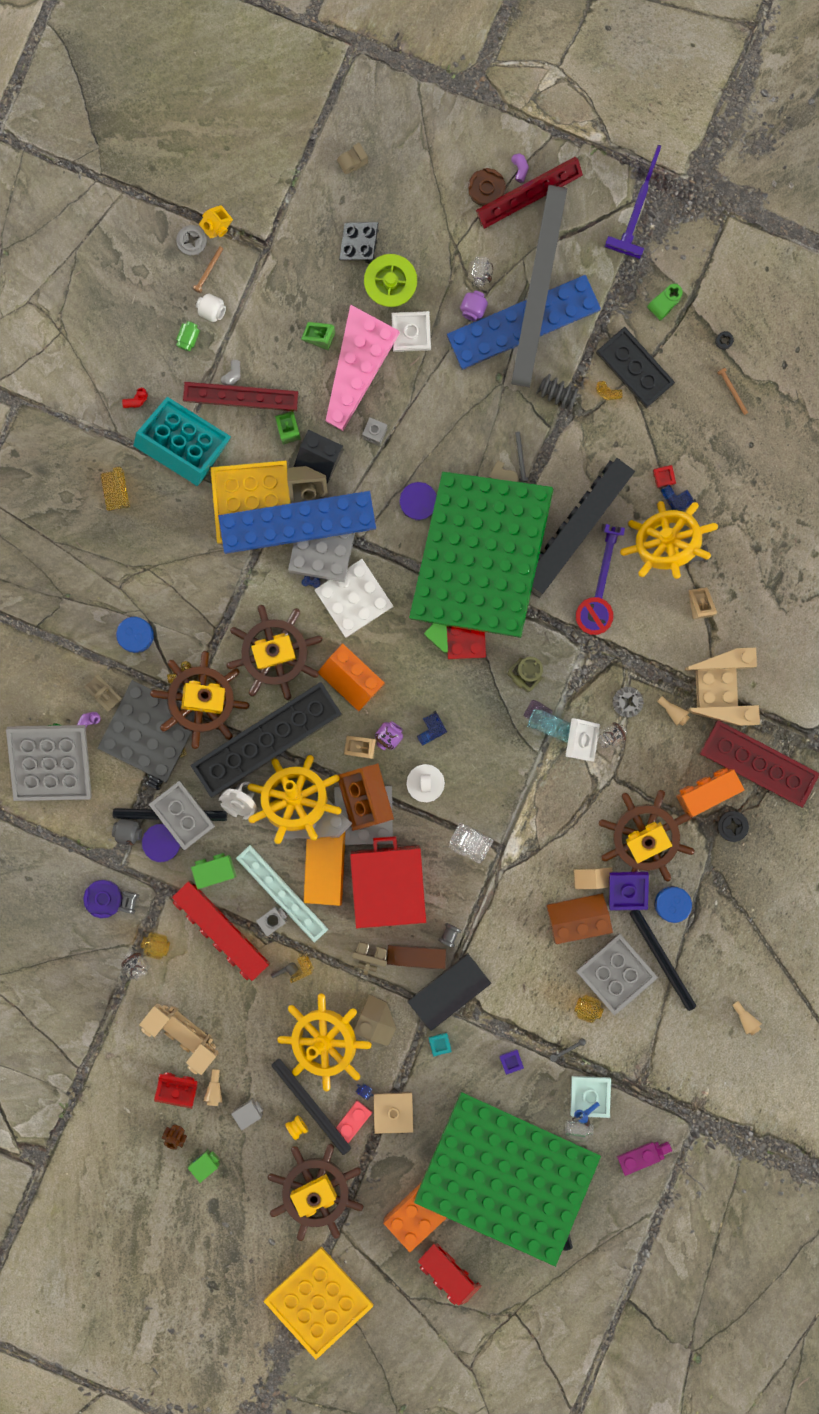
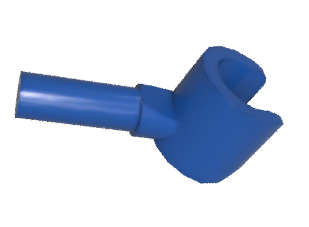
(584, 1119)

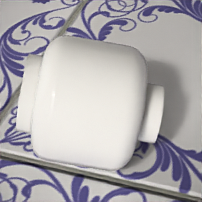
(211, 307)

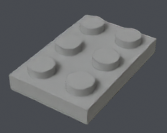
(182, 815)

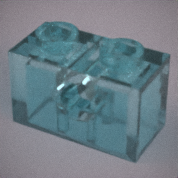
(549, 725)

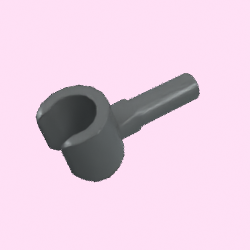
(291, 968)

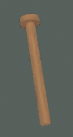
(198, 288)
(732, 389)

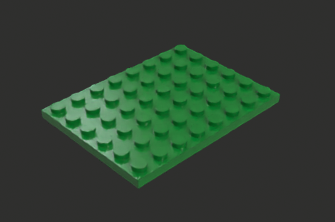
(481, 554)
(507, 1179)

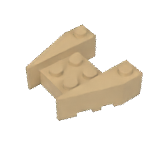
(718, 688)
(184, 1031)

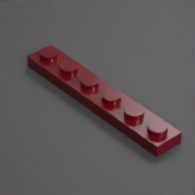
(528, 192)
(240, 396)

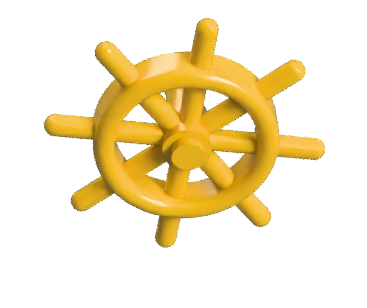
(669, 539)
(294, 799)
(324, 1042)

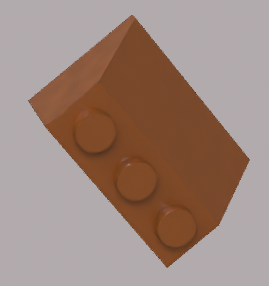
(365, 797)
(579, 918)

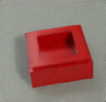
(664, 476)

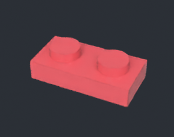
(353, 1120)

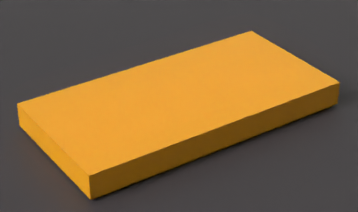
(324, 870)

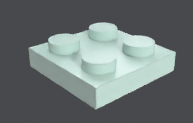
(589, 1090)

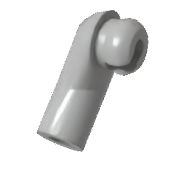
(232, 376)

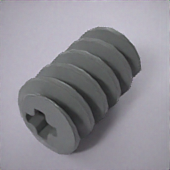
(558, 392)

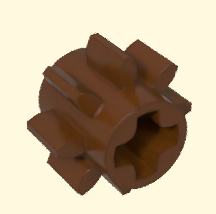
(174, 1137)

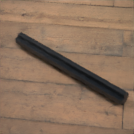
(123, 813)
(663, 960)
(311, 1107)

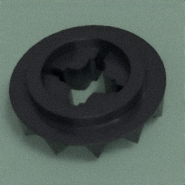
(737, 818)

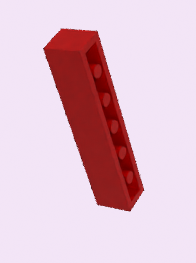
(220, 930)

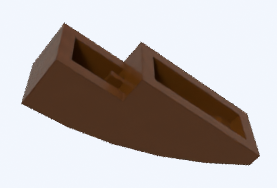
(416, 956)

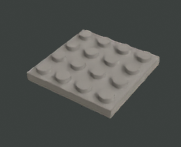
(49, 762)

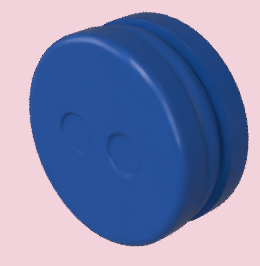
(135, 634)
(673, 904)

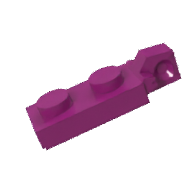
(643, 1156)

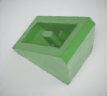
(319, 334)
(287, 427)
(438, 636)

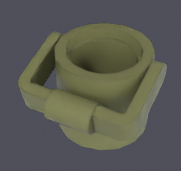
(528, 670)

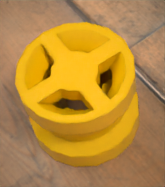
(296, 1127)

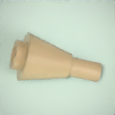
(676, 713)
(749, 1022)
(213, 1093)

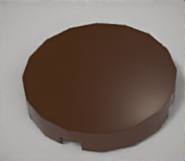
(486, 186)

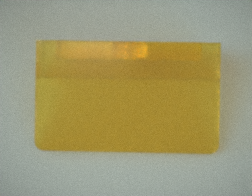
(115, 489)
(306, 966)

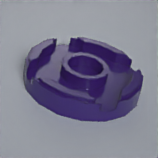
(418, 501)
(159, 844)
(102, 898)

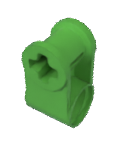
(663, 303)

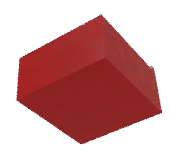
(388, 885)

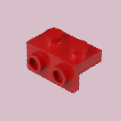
(176, 1090)

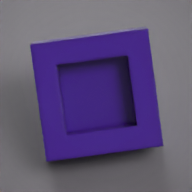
(511, 1061)

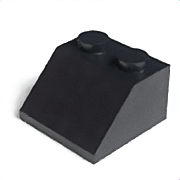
(319, 454)

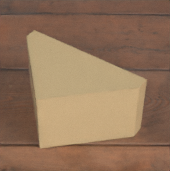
(701, 603)
(360, 747)
(592, 878)

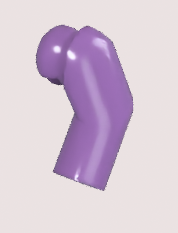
(520, 161)
(89, 719)

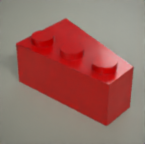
(448, 1275)

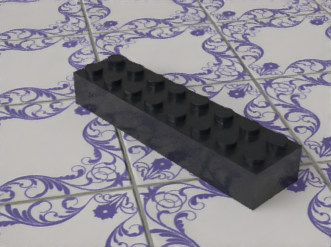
(580, 523)
(266, 740)

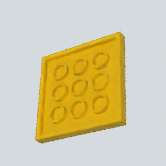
(248, 488)
(318, 1303)

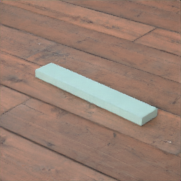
(282, 893)

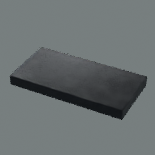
(635, 367)

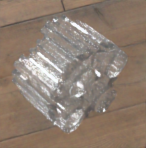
(470, 843)

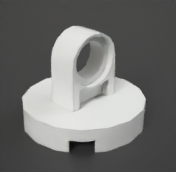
(425, 783)
(237, 802)

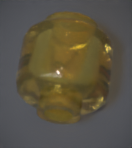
(155, 945)
(588, 1009)

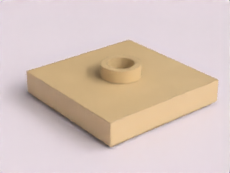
(393, 1112)

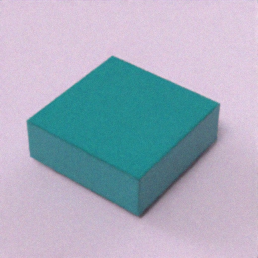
(440, 1044)

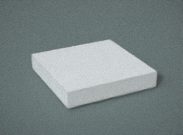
(413, 330)
(582, 740)

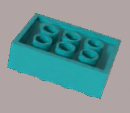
(181, 441)

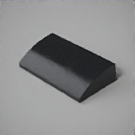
(449, 991)

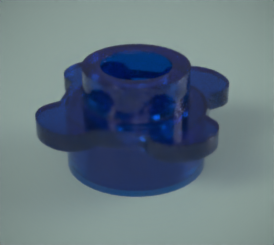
(307, 581)
(364, 1091)

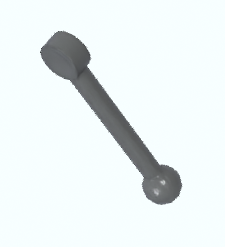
(553, 1057)

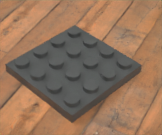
(137, 737)

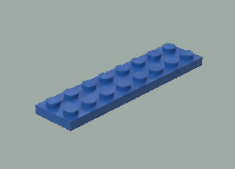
(503, 329)
(297, 522)

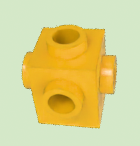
(215, 222)

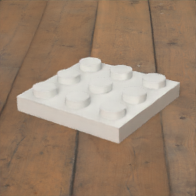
(356, 600)

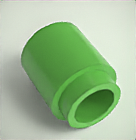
(187, 336)

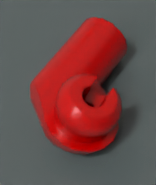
(137, 401)

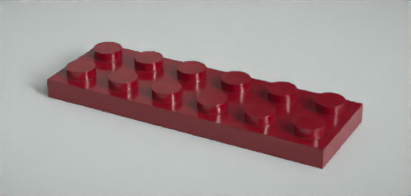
(759, 763)

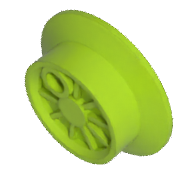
(390, 280)

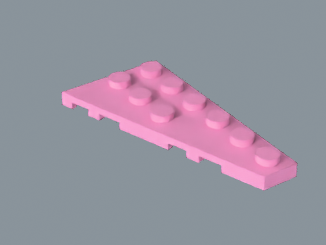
(361, 356)

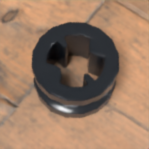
(723, 346)
(153, 782)

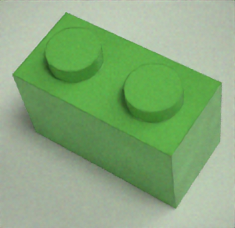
(213, 871)

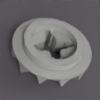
(183, 238)
(629, 711)

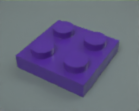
(628, 890)

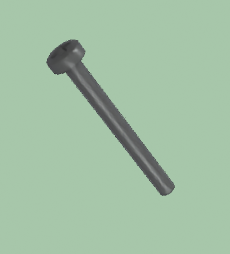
(521, 461)

